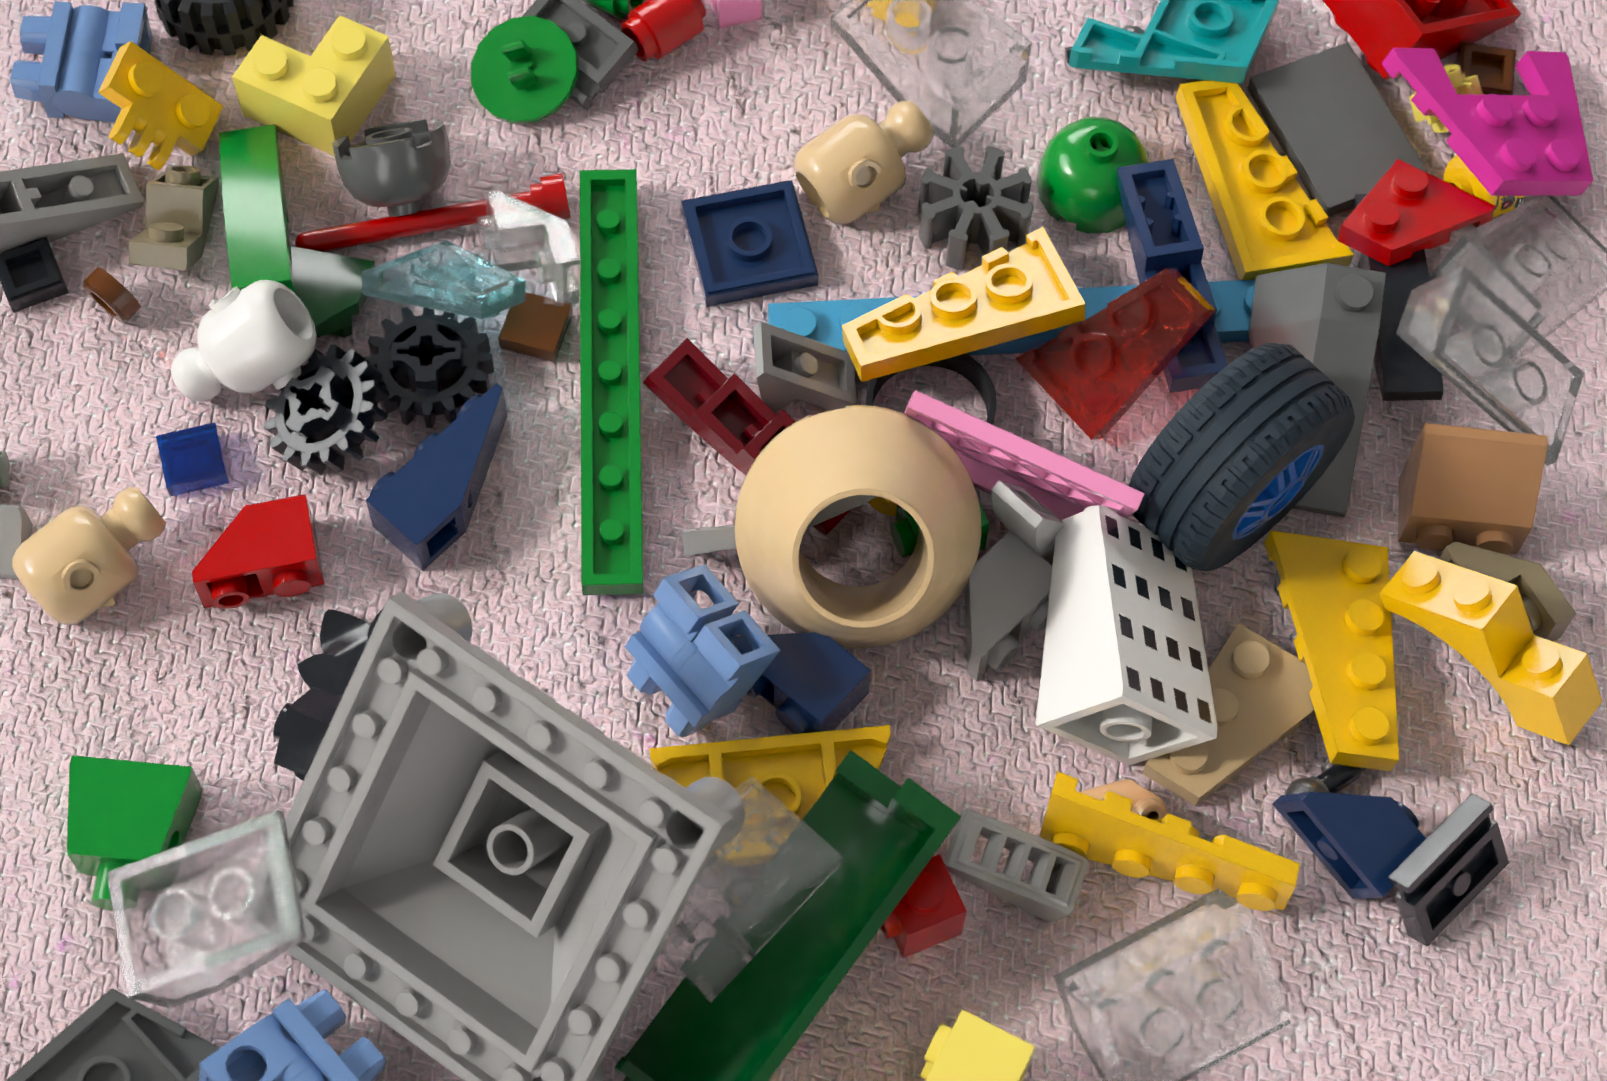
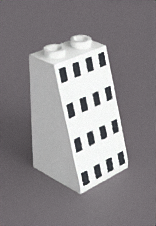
(1123, 643)

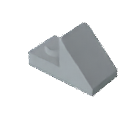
(802, 370)

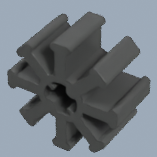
(974, 206)

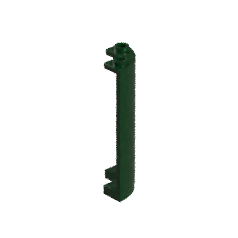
(762, 1013)

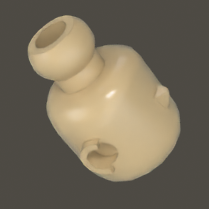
(860, 161)
(84, 557)

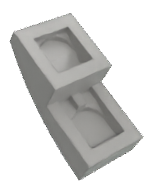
(1026, 518)

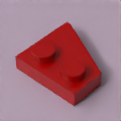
(1410, 213)

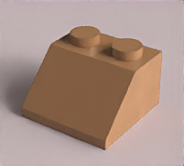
(1470, 488)

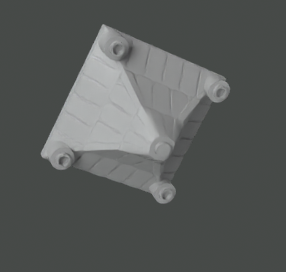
(489, 856)

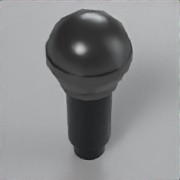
(1329, 781)

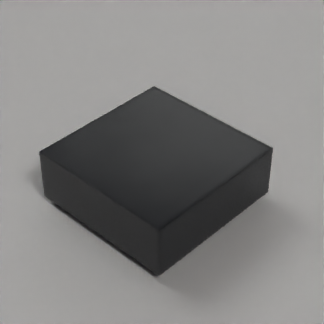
(30, 275)

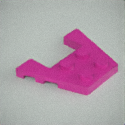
(1507, 140)

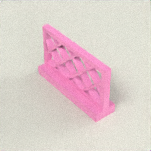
(999, 455)

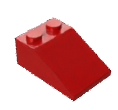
(1425, 24)

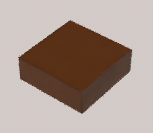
(1491, 64)
(536, 327)

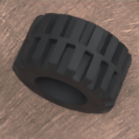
(222, 23)

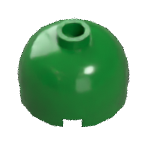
(1080, 173)

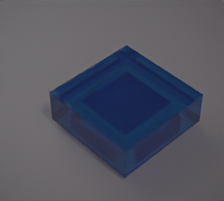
(192, 459)

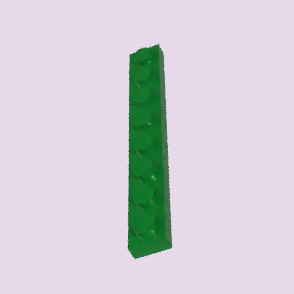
(610, 384)

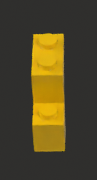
(1485, 621)

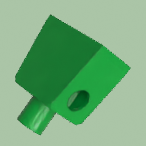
(125, 814)

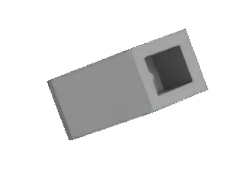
(1003, 603)

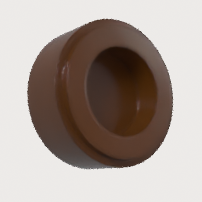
(111, 295)

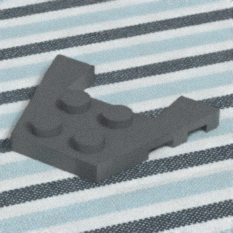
(119, 1043)

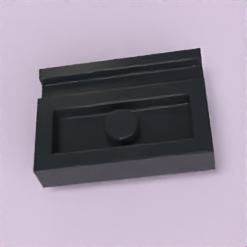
(1449, 869)

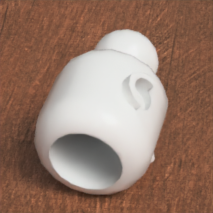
(247, 343)

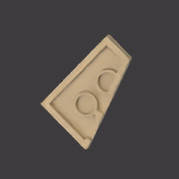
(1257, 700)

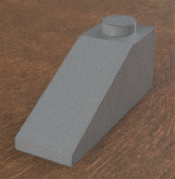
(64, 198)

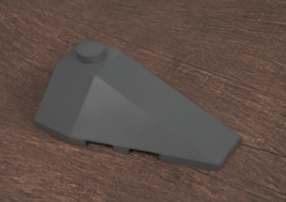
(1335, 323)

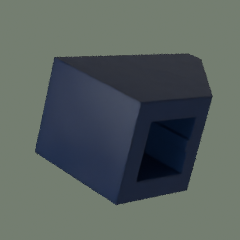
(810, 681)

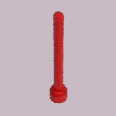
(548, 196)

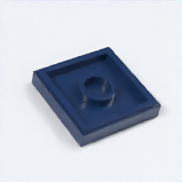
(749, 243)

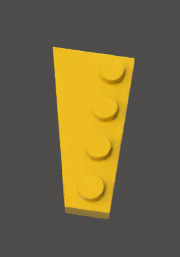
(1344, 641)

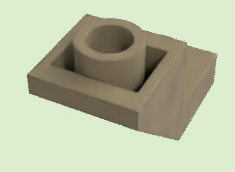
(176, 219)
(1543, 601)

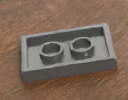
(1332, 125)

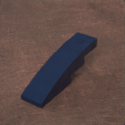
(1166, 237)

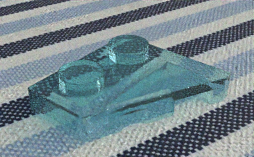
(447, 281)

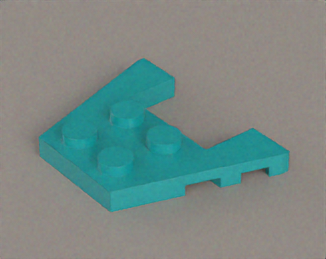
(1181, 41)

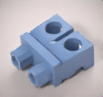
(77, 55)
(692, 651)
(294, 1048)

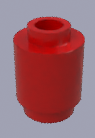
(663, 26)

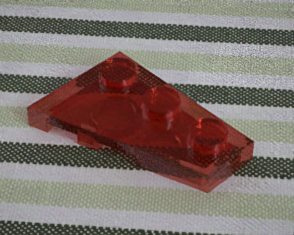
(1114, 356)

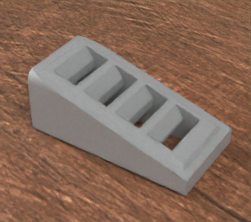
(1052, 881)

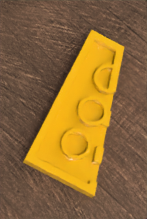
(1253, 188)
(990, 305)
(1165, 848)

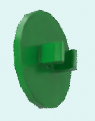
(524, 70)

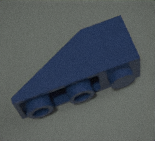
(435, 493)

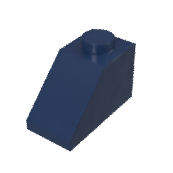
(1354, 836)

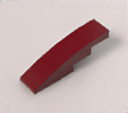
(720, 409)

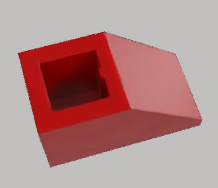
(261, 554)

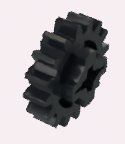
(456, 368)
(320, 438)

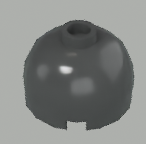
(395, 165)

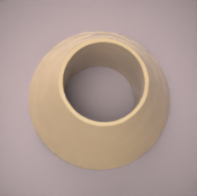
(842, 457)

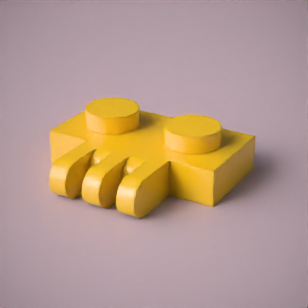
(157, 106)

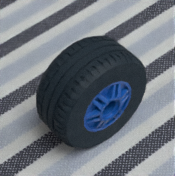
(1241, 455)

